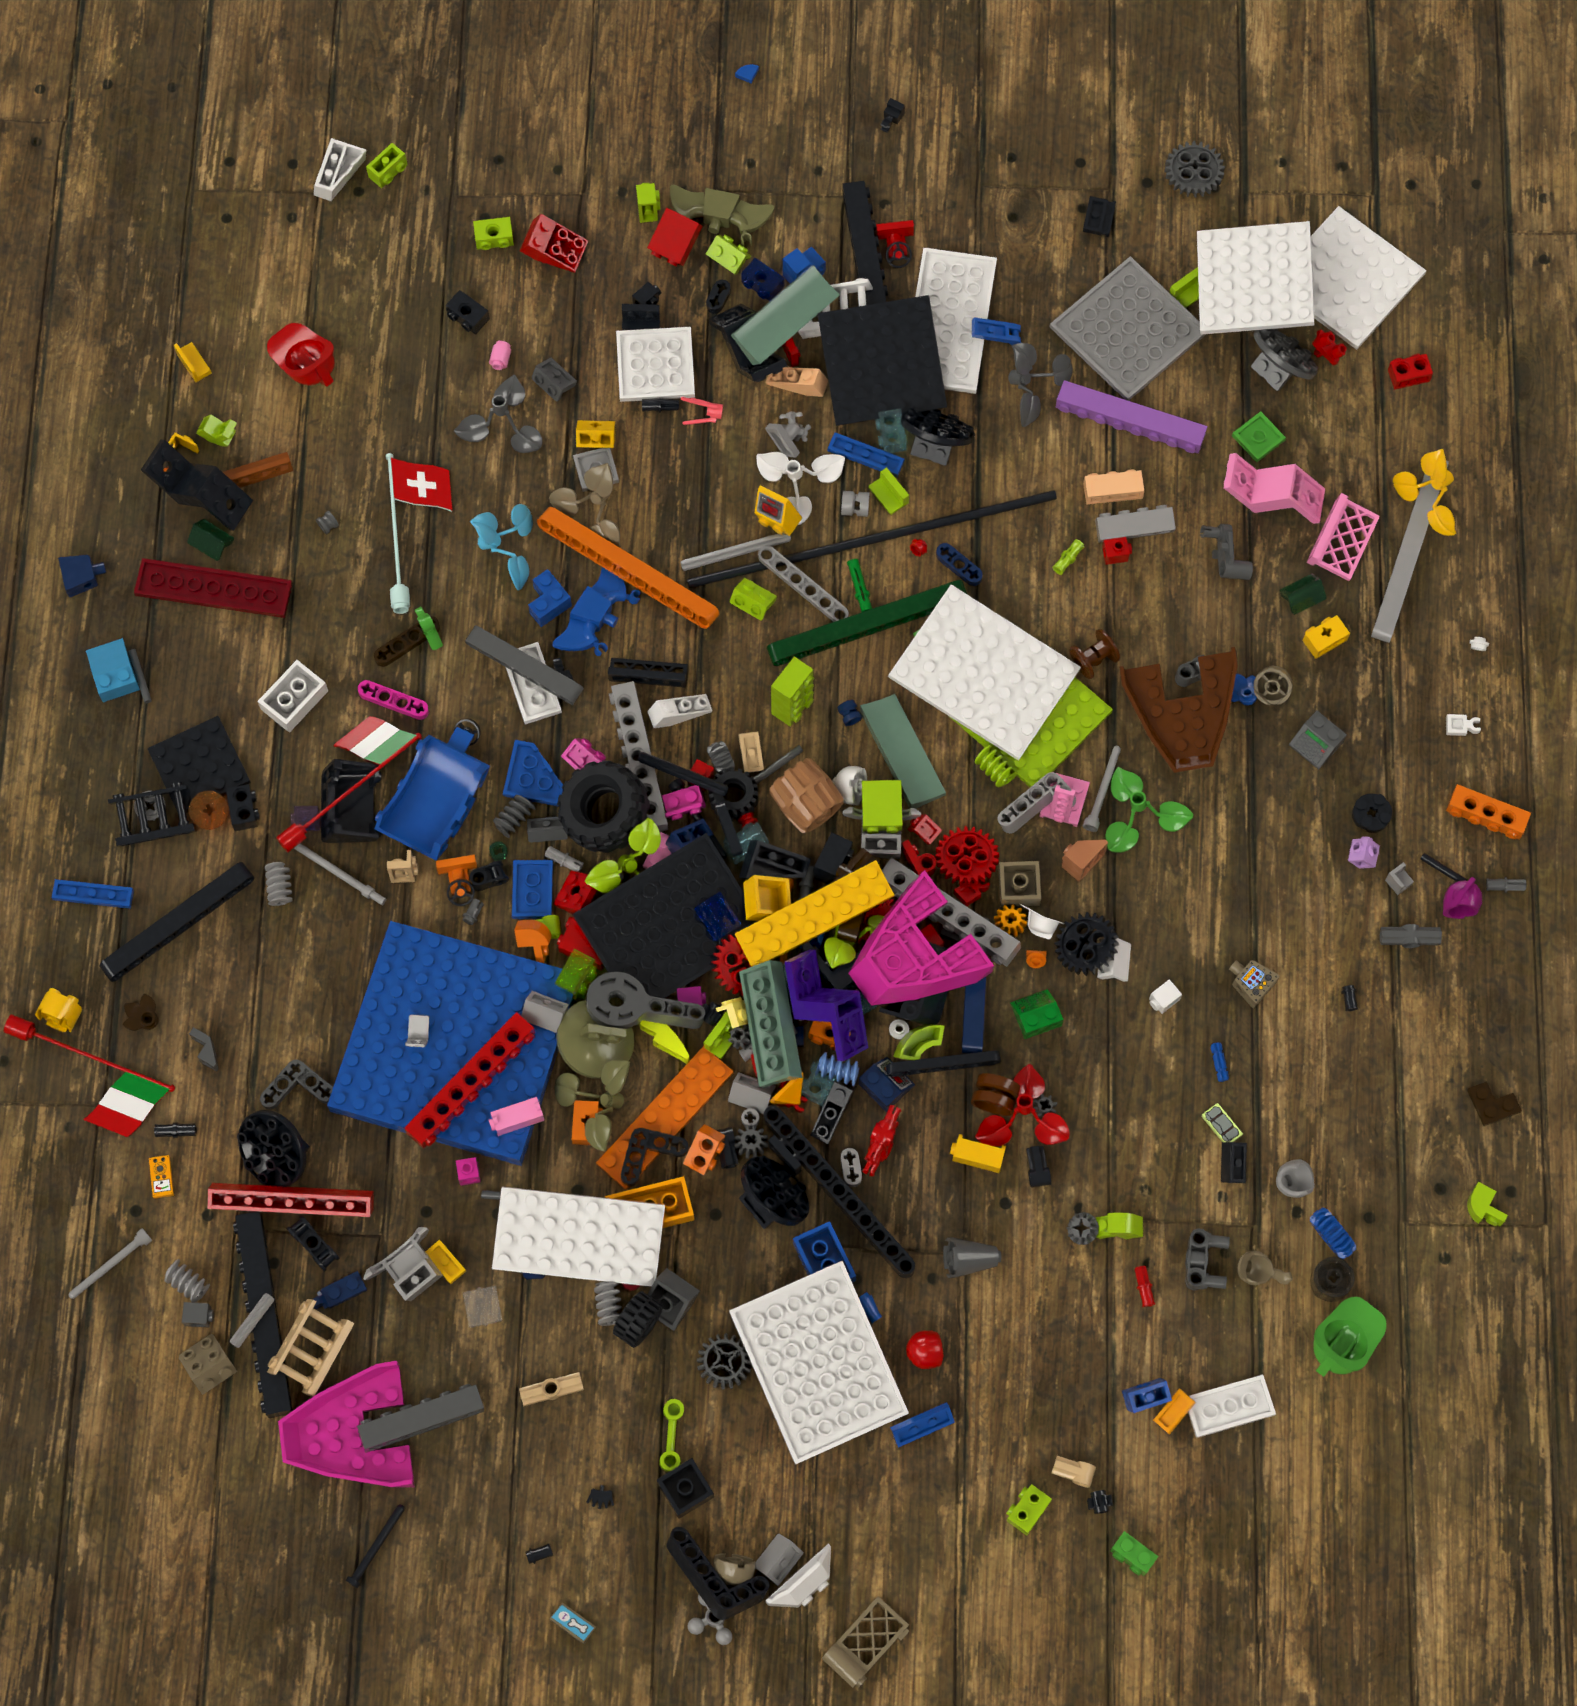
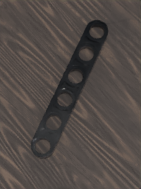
(943, 1063)

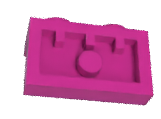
(581, 753)
(683, 802)

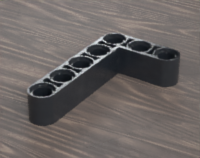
(711, 1580)

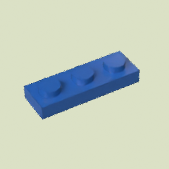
(922, 1424)

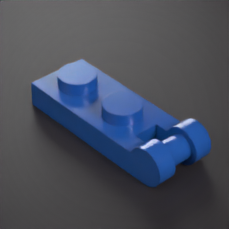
(996, 330)

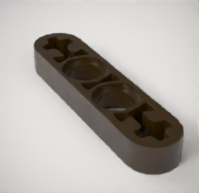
(404, 638)

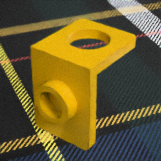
(184, 441)

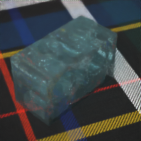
(894, 431)
(816, 1080)

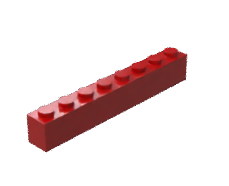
(290, 1199)

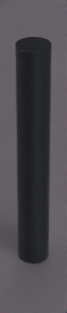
(1442, 868)

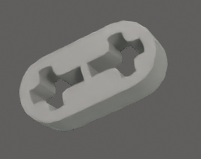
(855, 1167)

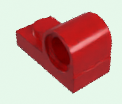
(915, 862)

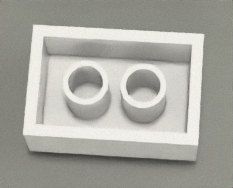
(293, 696)

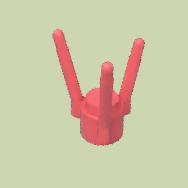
(713, 410)

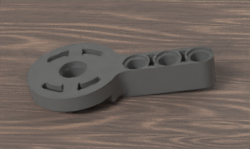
(637, 1003)

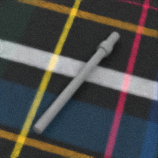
(366, 890)

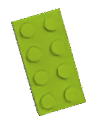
(792, 692)

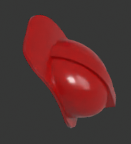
(302, 354)

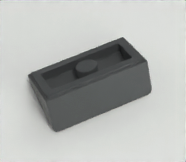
(545, 829)

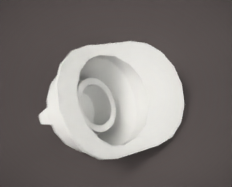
(1041, 925)

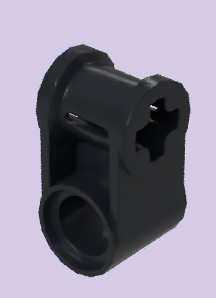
(489, 875)

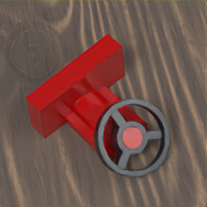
(895, 238)

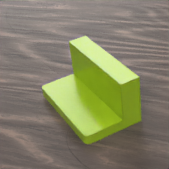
(1186, 289)
(889, 492)

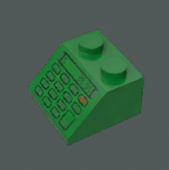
(1037, 1014)

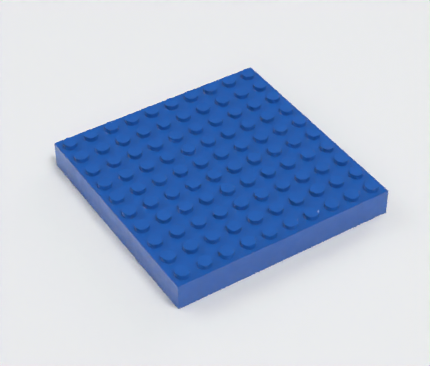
(468, 999)

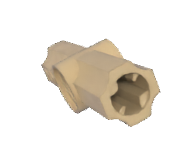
(537, 1392)

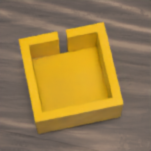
(765, 896)

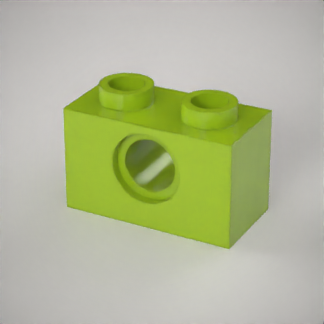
(498, 226)

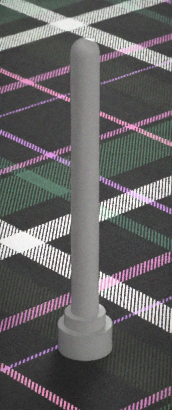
(1092, 822)
(140, 1239)

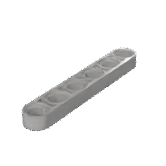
(803, 584)

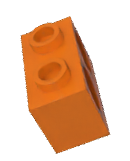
(702, 1148)

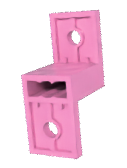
(1274, 488)

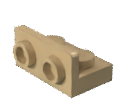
(401, 870)

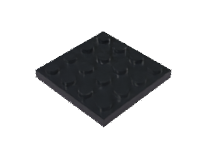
(201, 760)

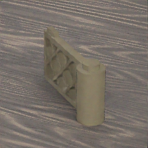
(849, 1665)

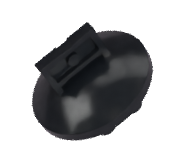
(936, 435)
(272, 1148)
(771, 1194)

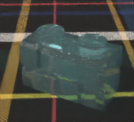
(748, 833)

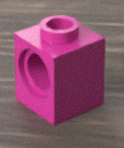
(468, 1171)

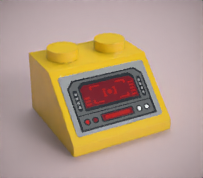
(776, 511)

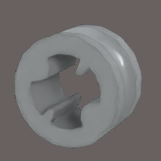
(755, 1114)

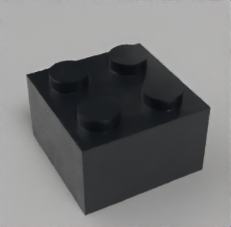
(835, 852)
(685, 1488)

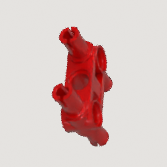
(881, 1140)

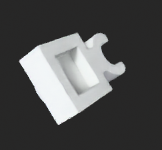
(1459, 725)

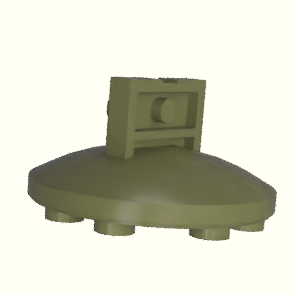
(590, 1046)

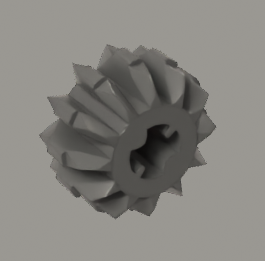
(720, 757)
(742, 1142)

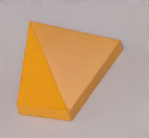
(789, 1093)

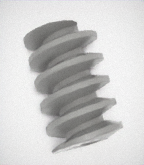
(276, 884)
(185, 1282)
(607, 1303)

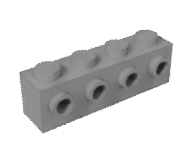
(1135, 524)

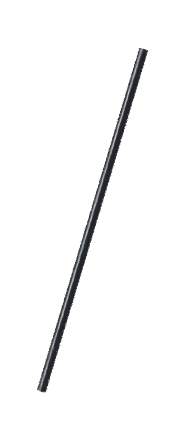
(877, 537)

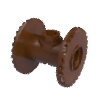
(1095, 654)

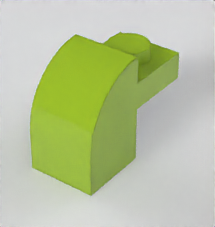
(217, 431)
(1480, 1208)
(1120, 1225)

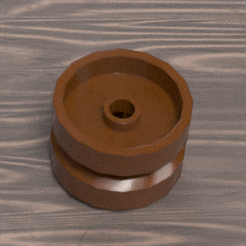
(995, 1094)

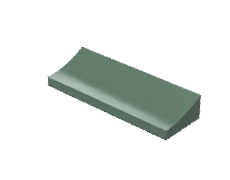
(784, 315)
(902, 751)
(770, 1023)

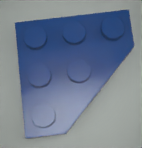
(531, 776)

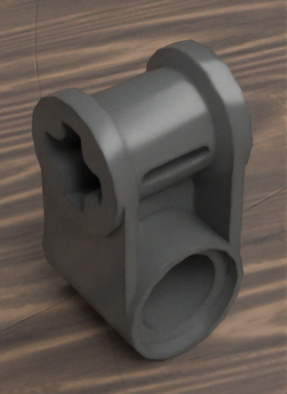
(1191, 669)

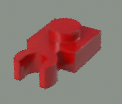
(968, 895)

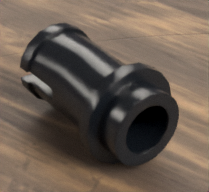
(1349, 997)
(539, 1553)

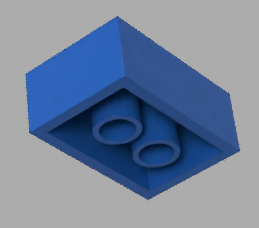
(821, 1249)

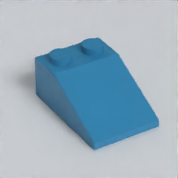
(112, 670)

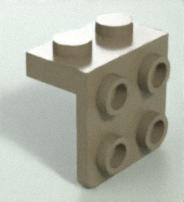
(207, 1364)

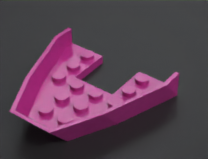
(901, 963)
(325, 1433)

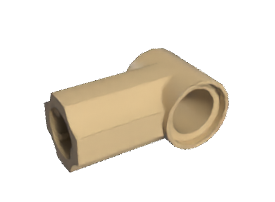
(1079, 1472)

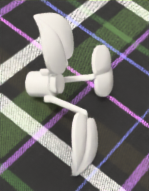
(775, 464)

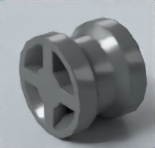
(327, 522)

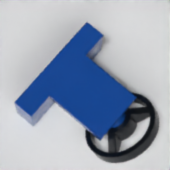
(463, 736)

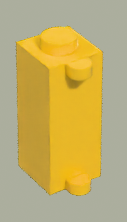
(977, 1154)

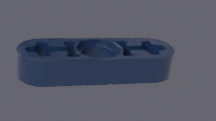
(959, 557)

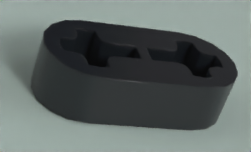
(722, 298)

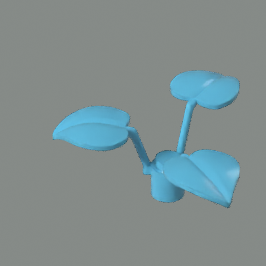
(486, 527)

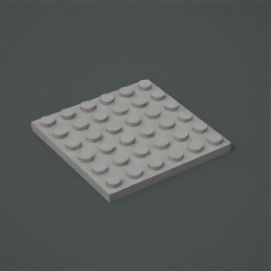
(1128, 328)

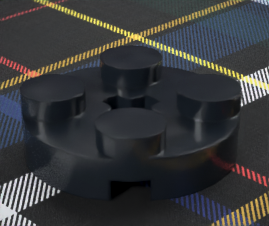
(1367, 822)

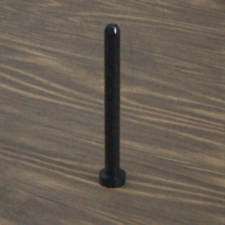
(375, 1546)

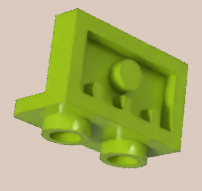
(717, 1041)

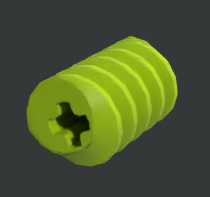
(994, 767)

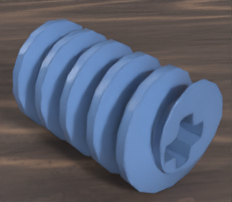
(838, 1068)

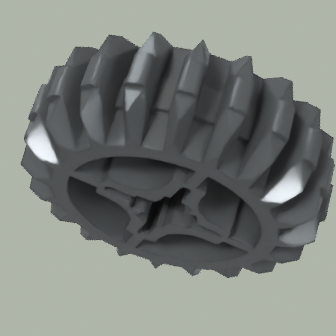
(709, 1371)

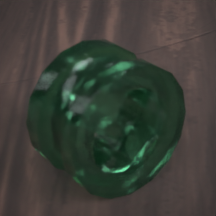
(496, 845)

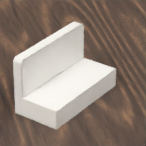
(1120, 966)

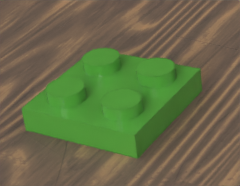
(1258, 436)

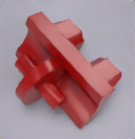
(1327, 347)

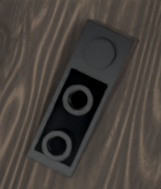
(833, 1111)

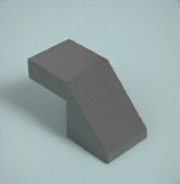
(207, 1055)

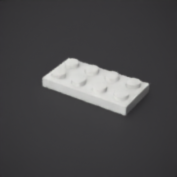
(533, 700)
(1231, 1406)

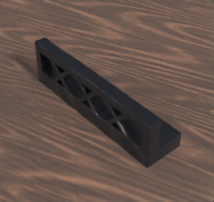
(647, 676)

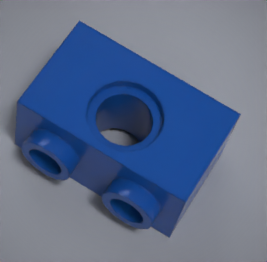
(1146, 1395)

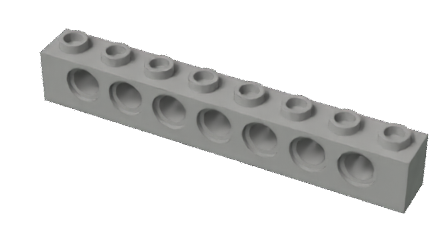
(627, 693)
(1002, 955)

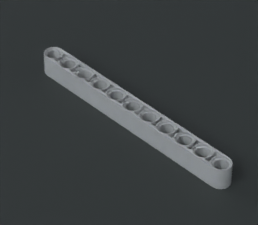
(1405, 563)

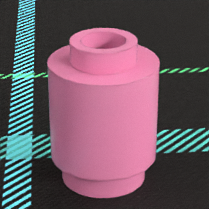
(500, 355)

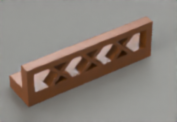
(260, 470)

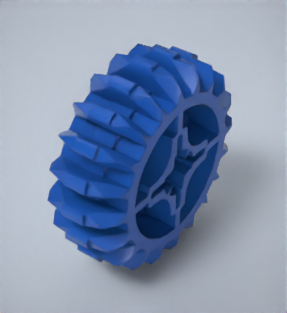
(1333, 1233)

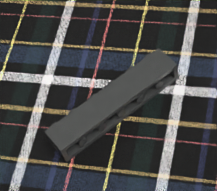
(420, 1418)

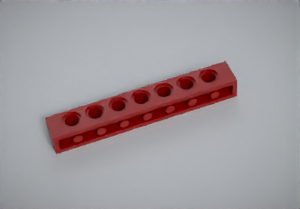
(514, 1026)

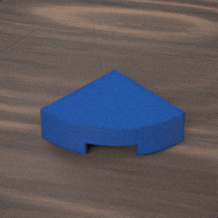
(747, 73)

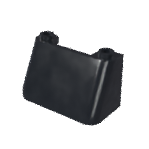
(353, 816)

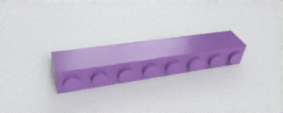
(1131, 417)

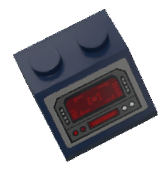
(884, 1089)

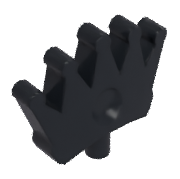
(600, 1496)

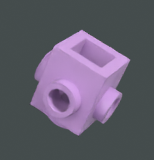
(1364, 852)

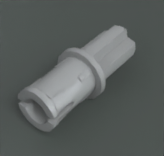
(563, 859)

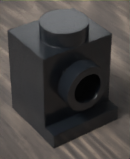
(647, 294)

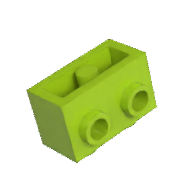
(387, 165)
(648, 202)
(1029, 1509)

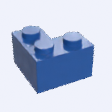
(797, 263)
(552, 599)

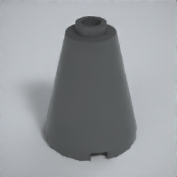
(968, 1257)

